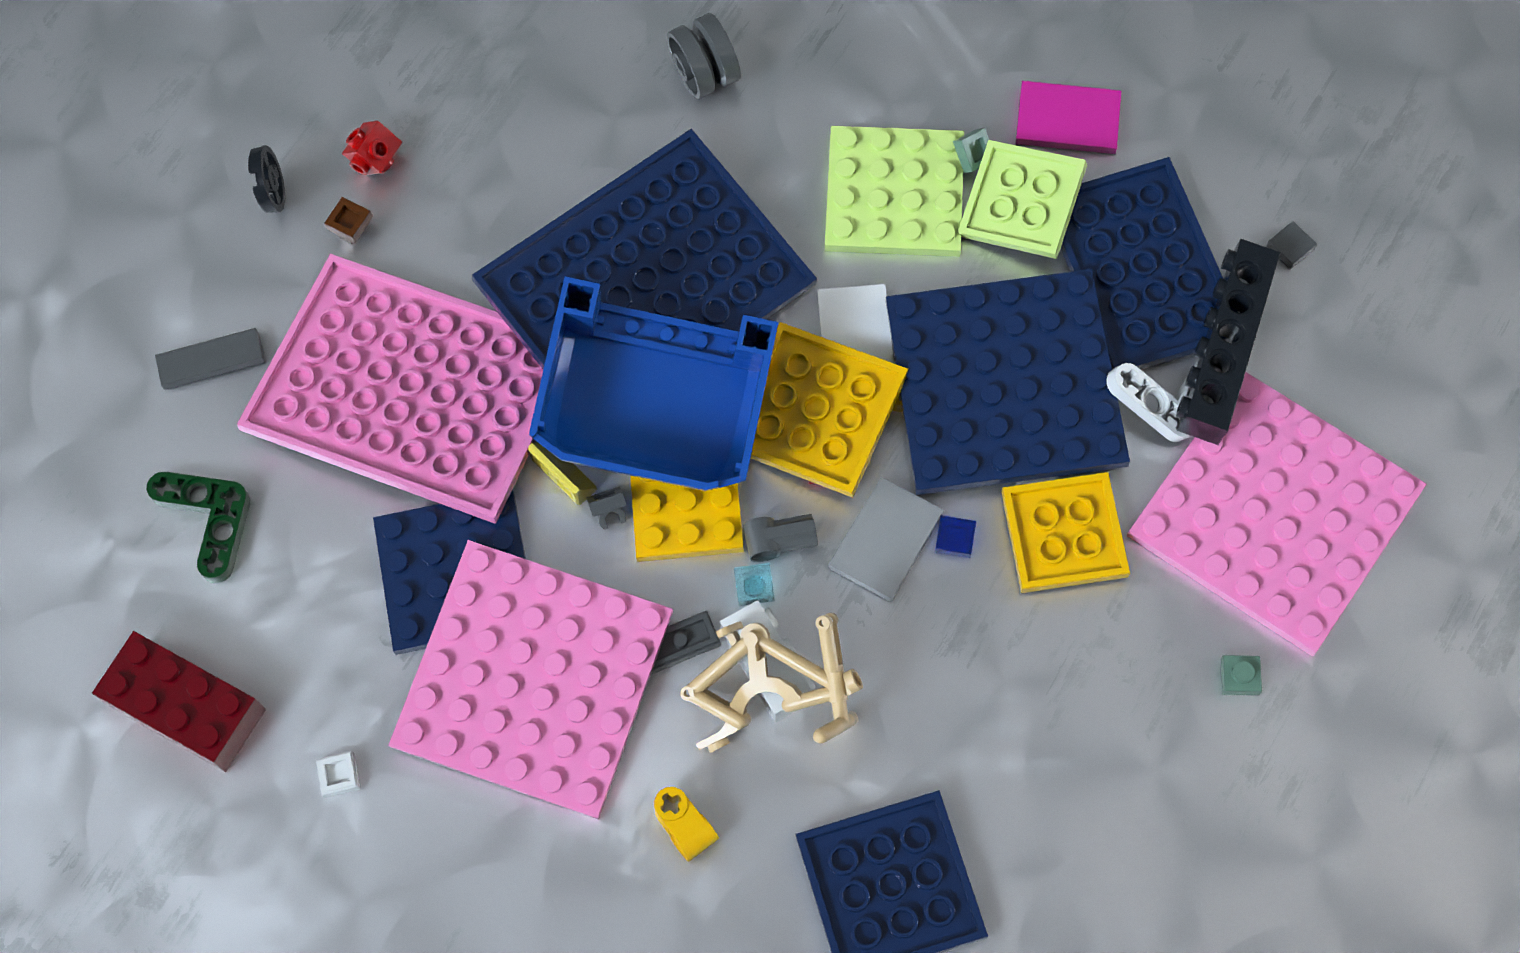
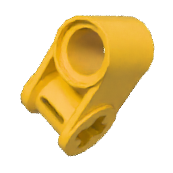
(688, 827)

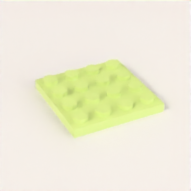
(894, 191)

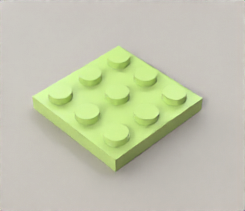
(1022, 199)

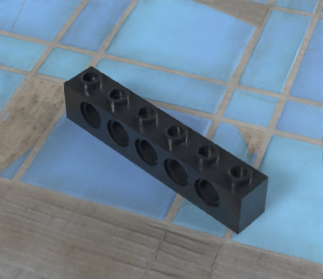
(1257, 267)

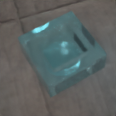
(754, 584)

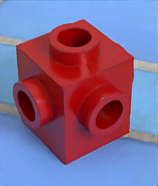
(371, 148)

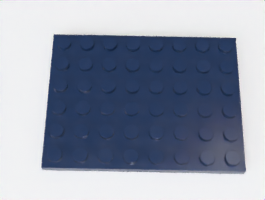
(657, 240)

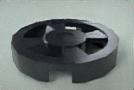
(268, 178)

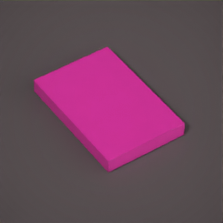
(1068, 117)

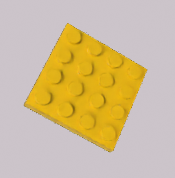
(824, 409)

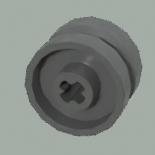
(704, 55)

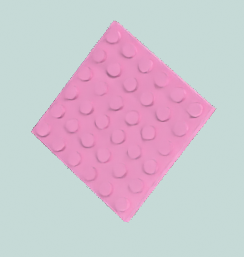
(1278, 515)
(532, 679)

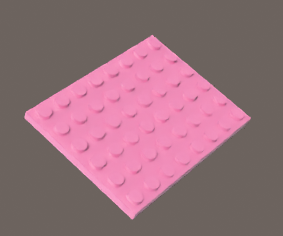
(402, 389)

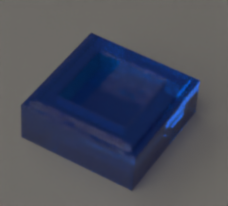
(955, 536)

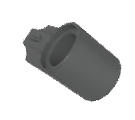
(771, 537)

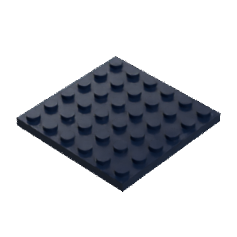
(1006, 382)

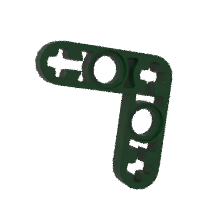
(214, 505)

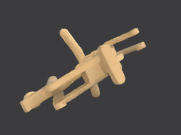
(754, 644)

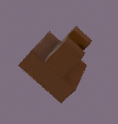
(348, 220)

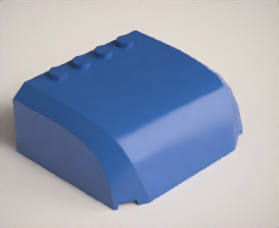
(651, 391)

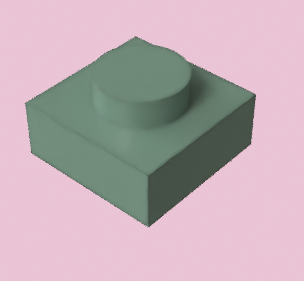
(971, 149)
(1241, 675)

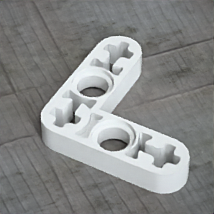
(1137, 404)

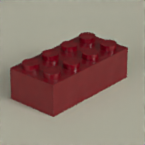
(179, 701)

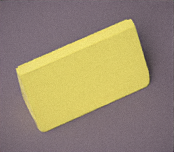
(563, 474)

